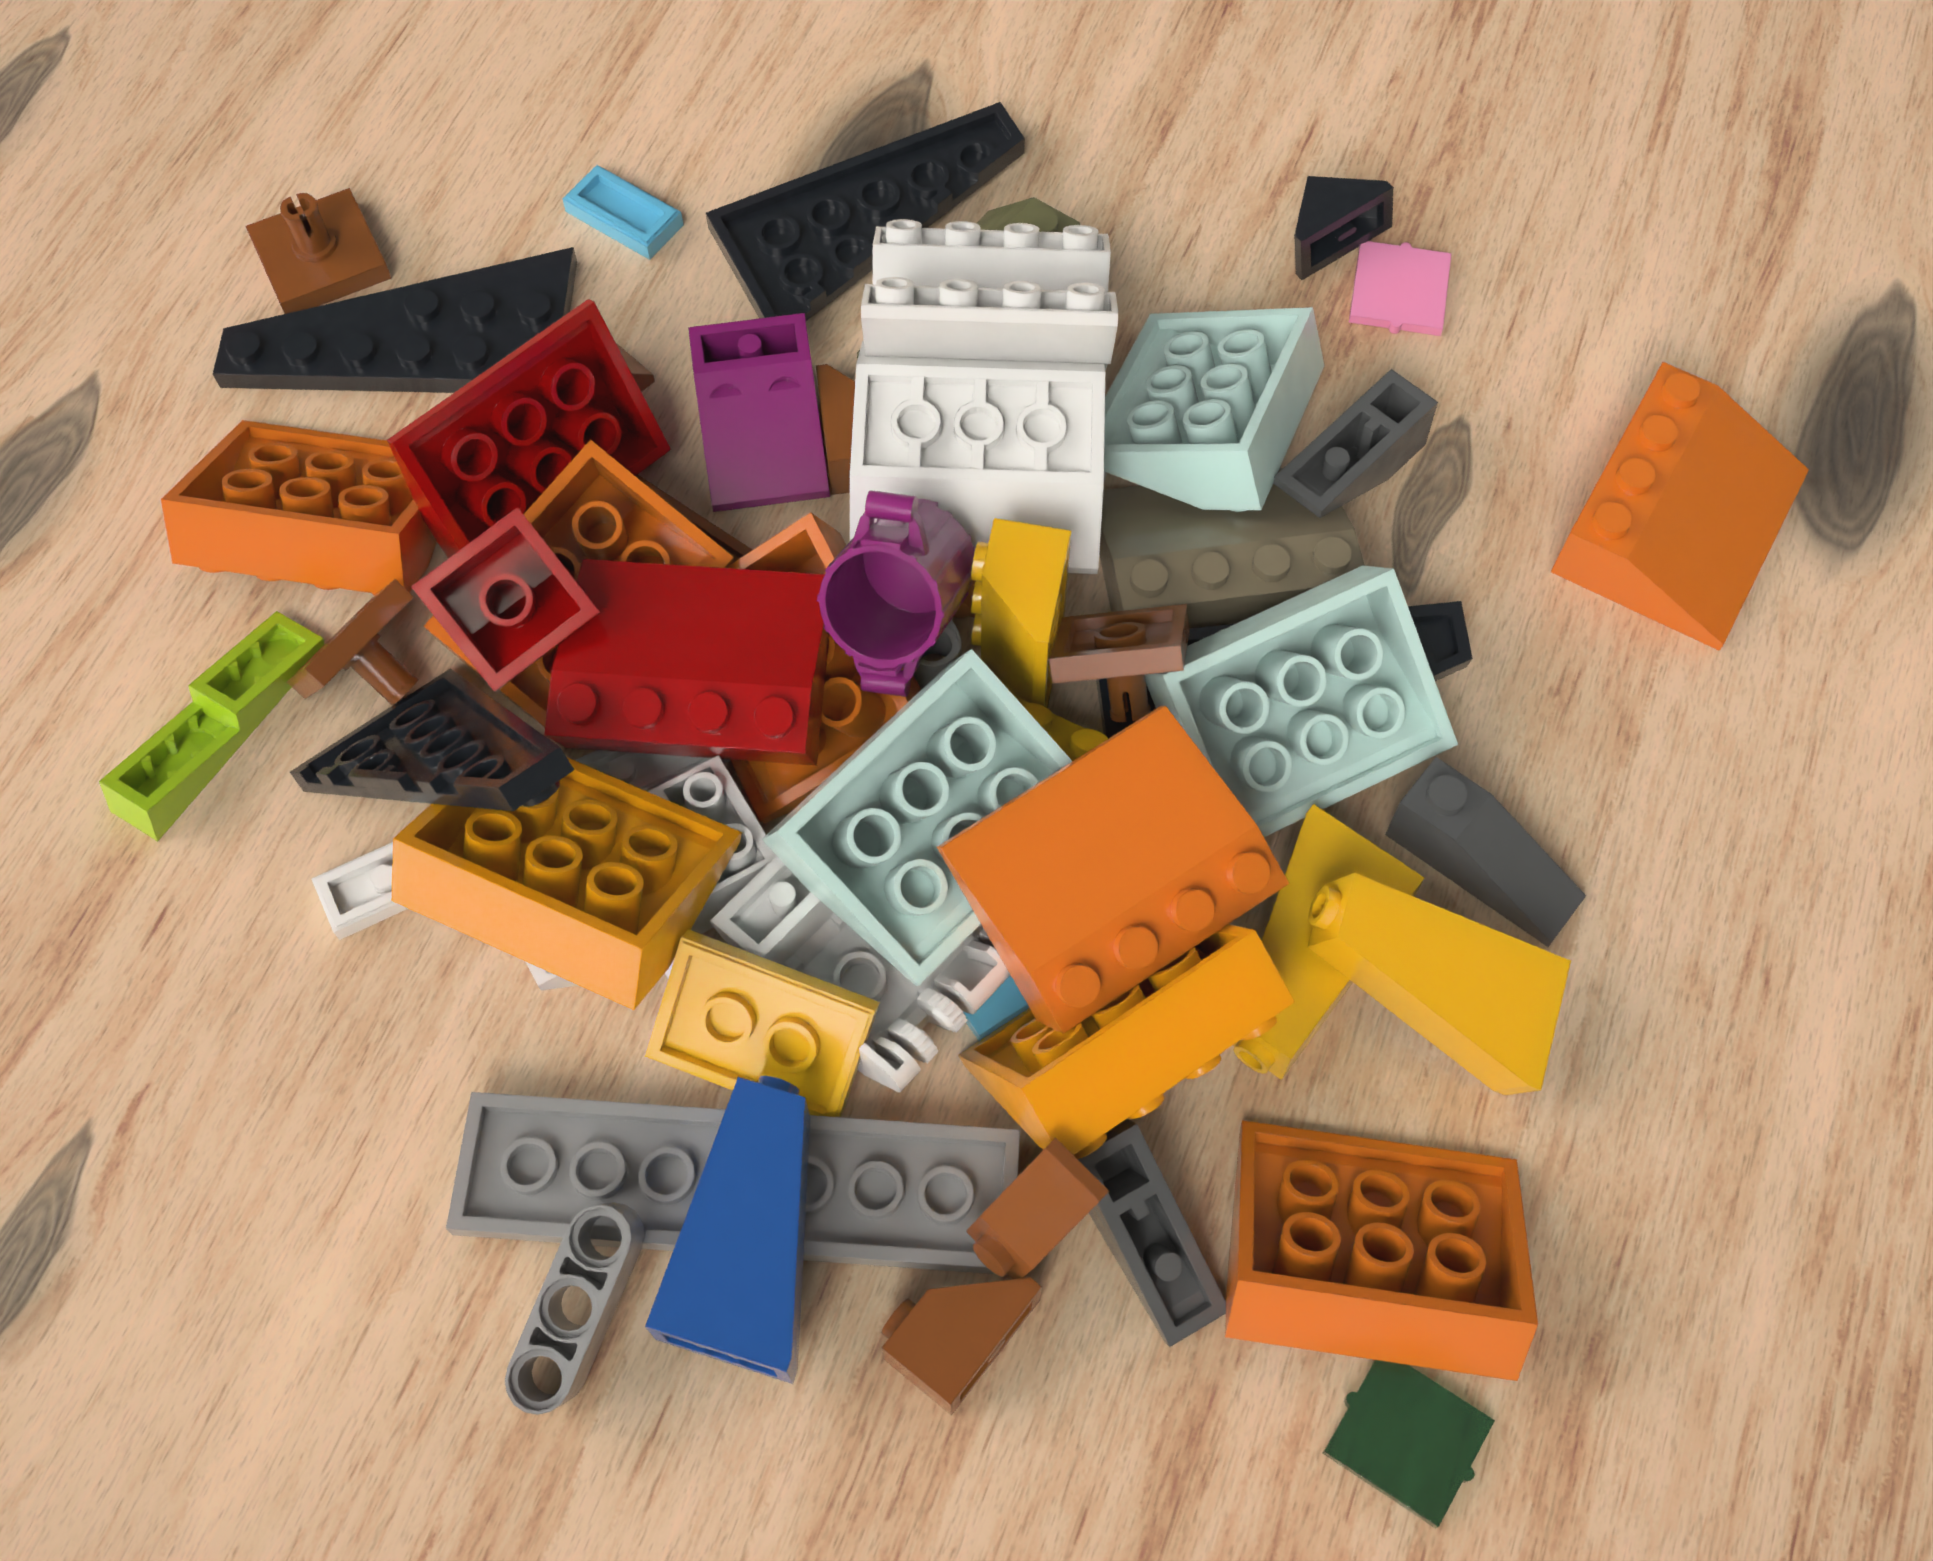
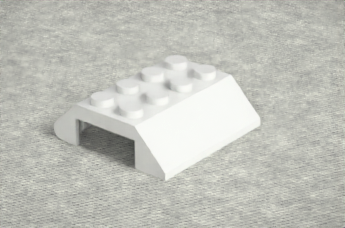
(793, 928)

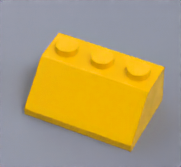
(1020, 603)

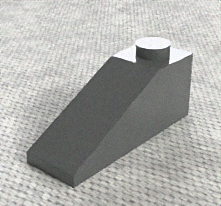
(1361, 446)
(1484, 851)
(1152, 1236)

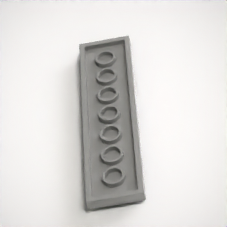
(872, 1185)

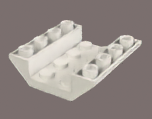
(990, 294)
(985, 443)

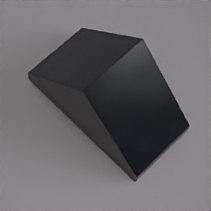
(1339, 218)

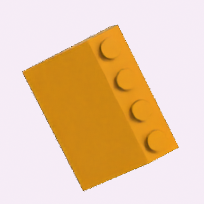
(575, 885)
(1134, 1046)

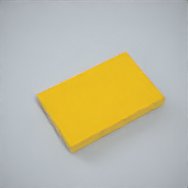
(755, 1018)

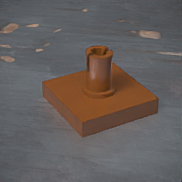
(318, 250)
(358, 648)
(1123, 650)

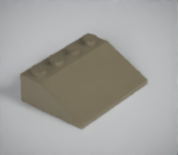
(1218, 560)

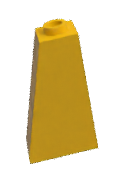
(1321, 855)
(1447, 977)

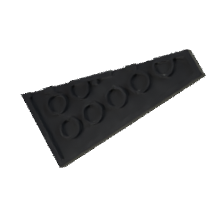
(406, 337)

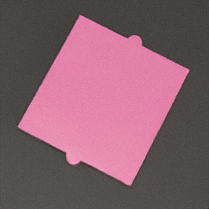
(1400, 288)

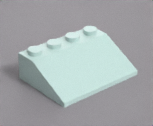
(1212, 403)
(1311, 698)
(876, 822)

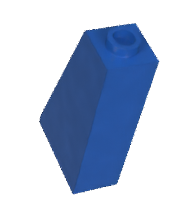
(741, 1247)

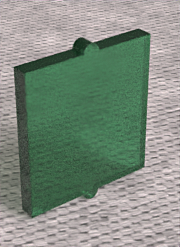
(1409, 1439)

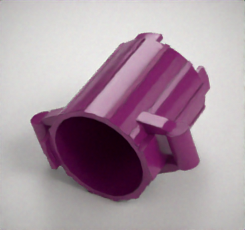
(896, 587)

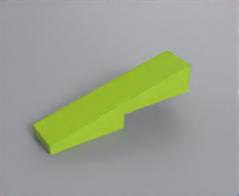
(228, 704)

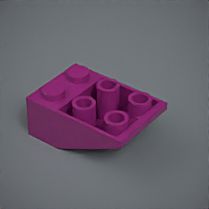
(758, 412)

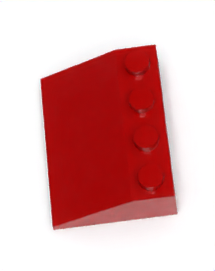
(521, 426)
(693, 664)

